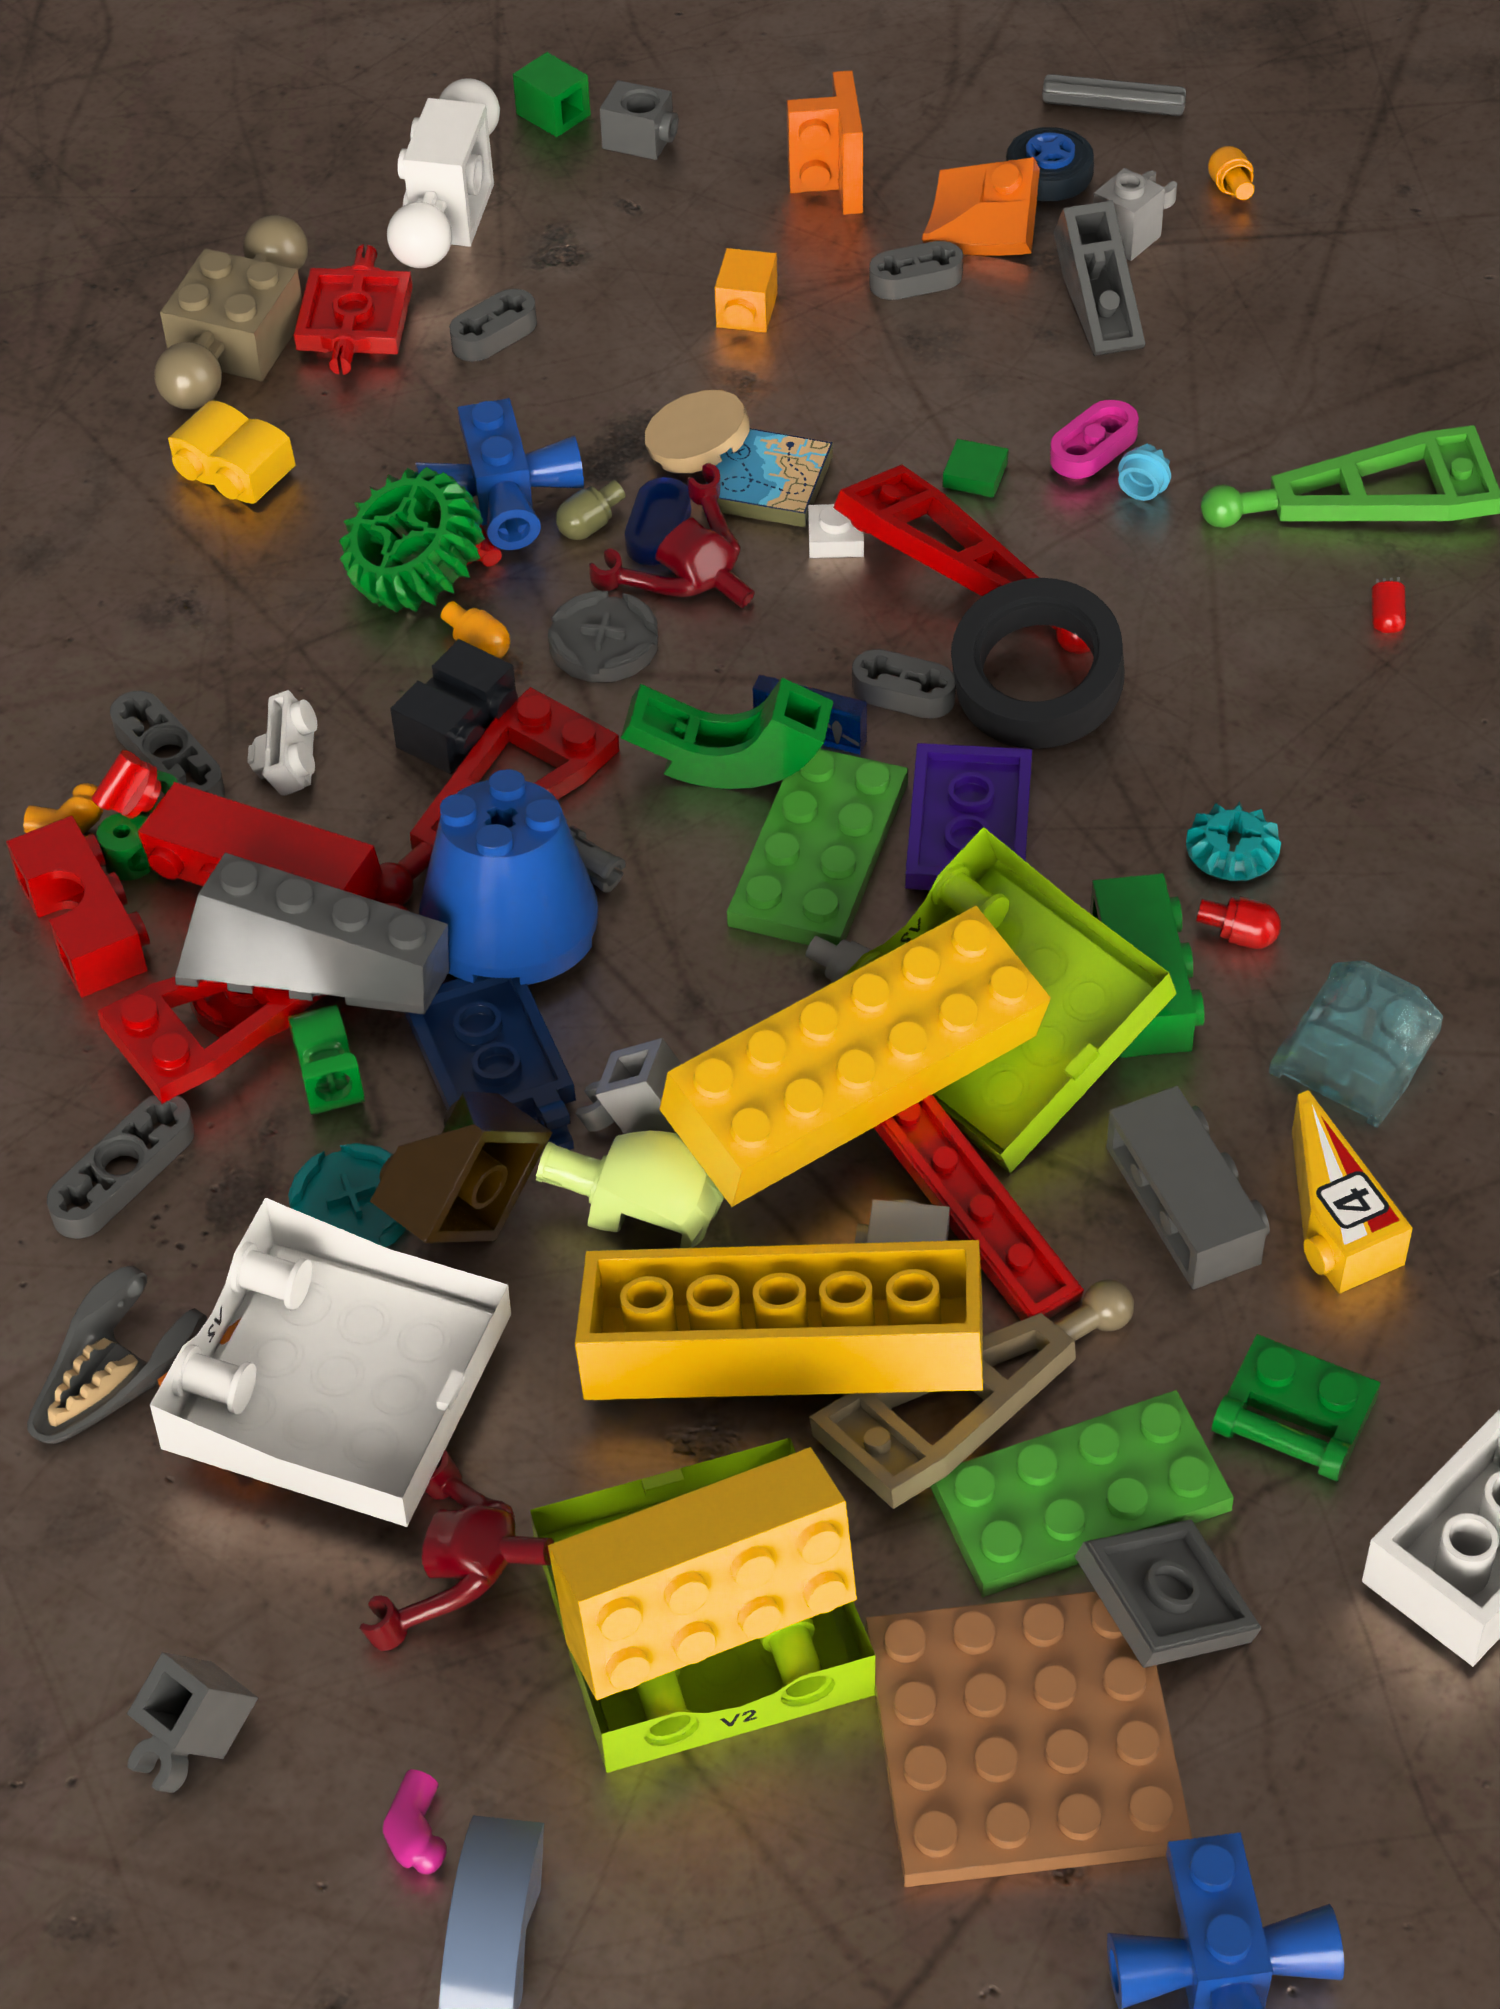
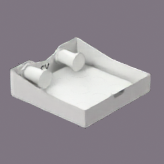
(337, 1370)

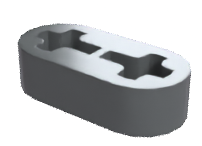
(916, 270)
(493, 325)
(903, 683)

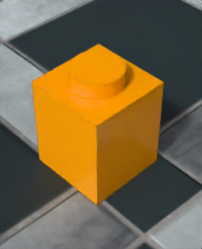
(746, 290)

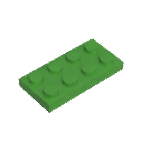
(818, 849)
(1111, 1475)

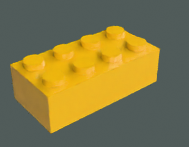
(703, 1572)

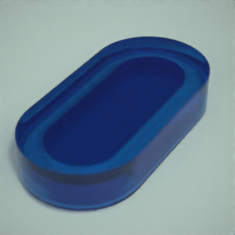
(655, 513)

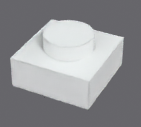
(832, 534)

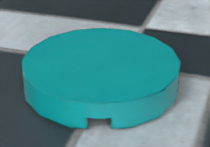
(340, 1191)

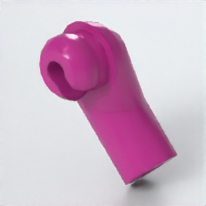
(407, 1827)

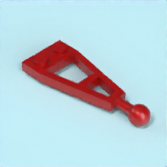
(897, 496)
(537, 726)
(164, 1048)

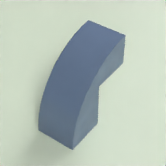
(490, 1913)

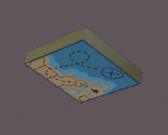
(773, 477)

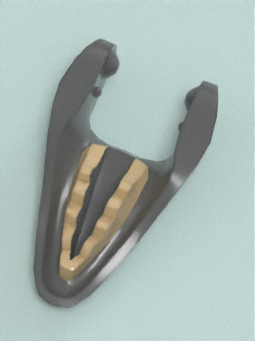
(94, 1370)

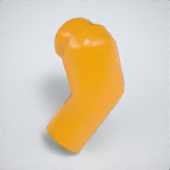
(79, 806)

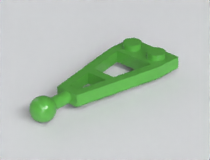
(1453, 459)

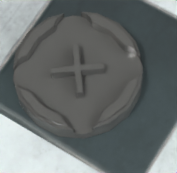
(603, 636)

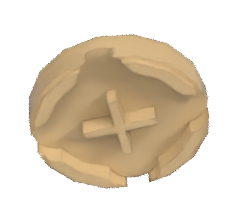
(696, 430)

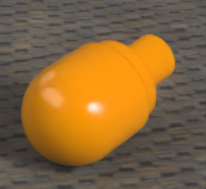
(1235, 168)
(477, 629)

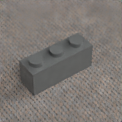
(1187, 1187)

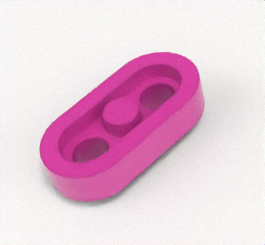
(1094, 439)

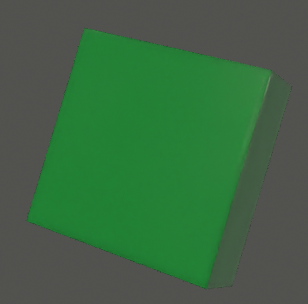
(975, 468)

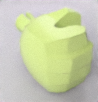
(641, 1177)

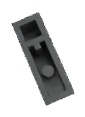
(1099, 277)

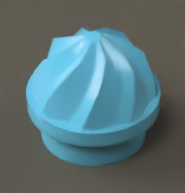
(1144, 472)

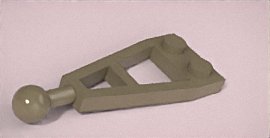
(900, 1462)

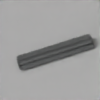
(1114, 95)

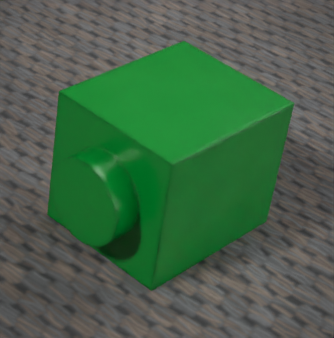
(551, 94)

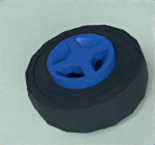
(1063, 160)

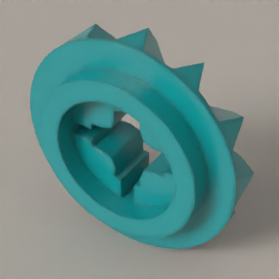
(1252, 857)

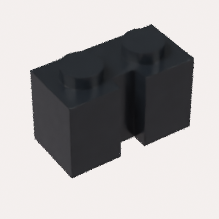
(454, 707)

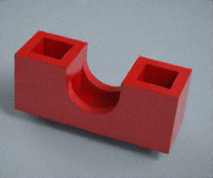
(97, 937)

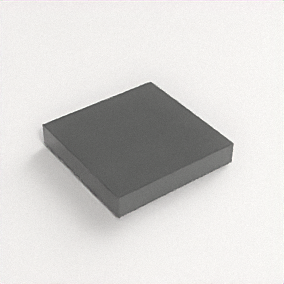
(1167, 1593)

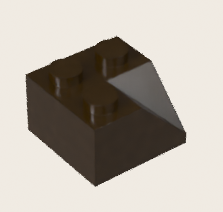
(467, 1176)

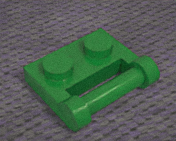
(1301, 1392)

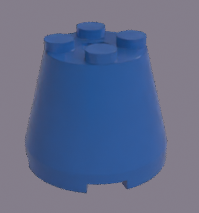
(509, 883)

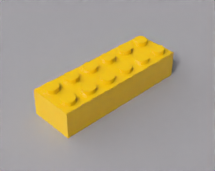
(852, 1055)
(781, 1320)

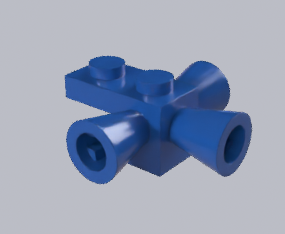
(503, 474)
(1221, 1946)

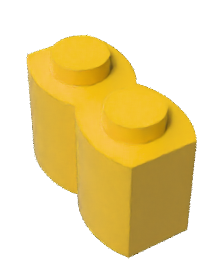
(231, 452)

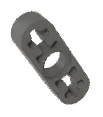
(163, 730)
(112, 1190)

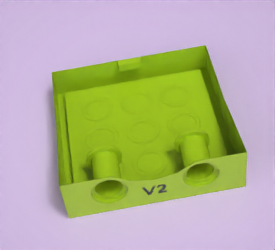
(1097, 988)
(732, 1692)

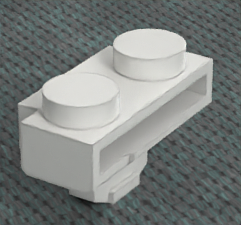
(286, 749)

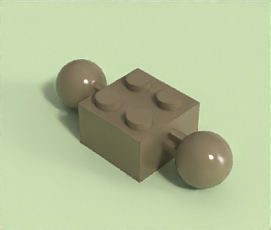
(232, 313)

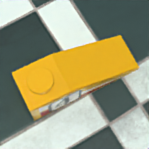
(1346, 1215)

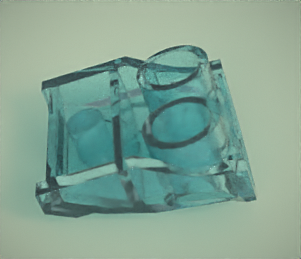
(1360, 1039)

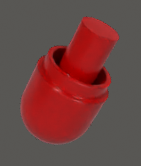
(1242, 921)

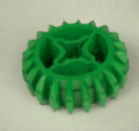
(401, 550)

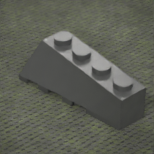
(310, 939)

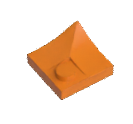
(986, 208)

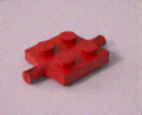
(353, 310)

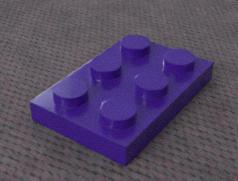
(958, 795)

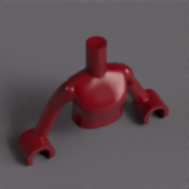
(693, 553)
(459, 1545)

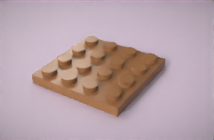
(1022, 1740)

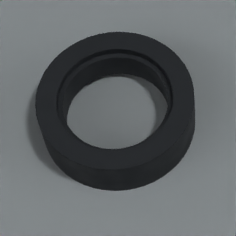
(1031, 604)

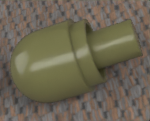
(588, 510)

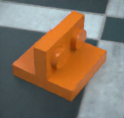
(827, 144)

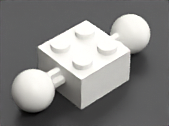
(445, 174)

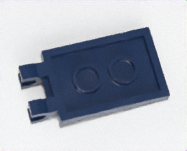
(495, 1042)

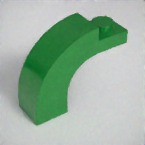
(731, 748)

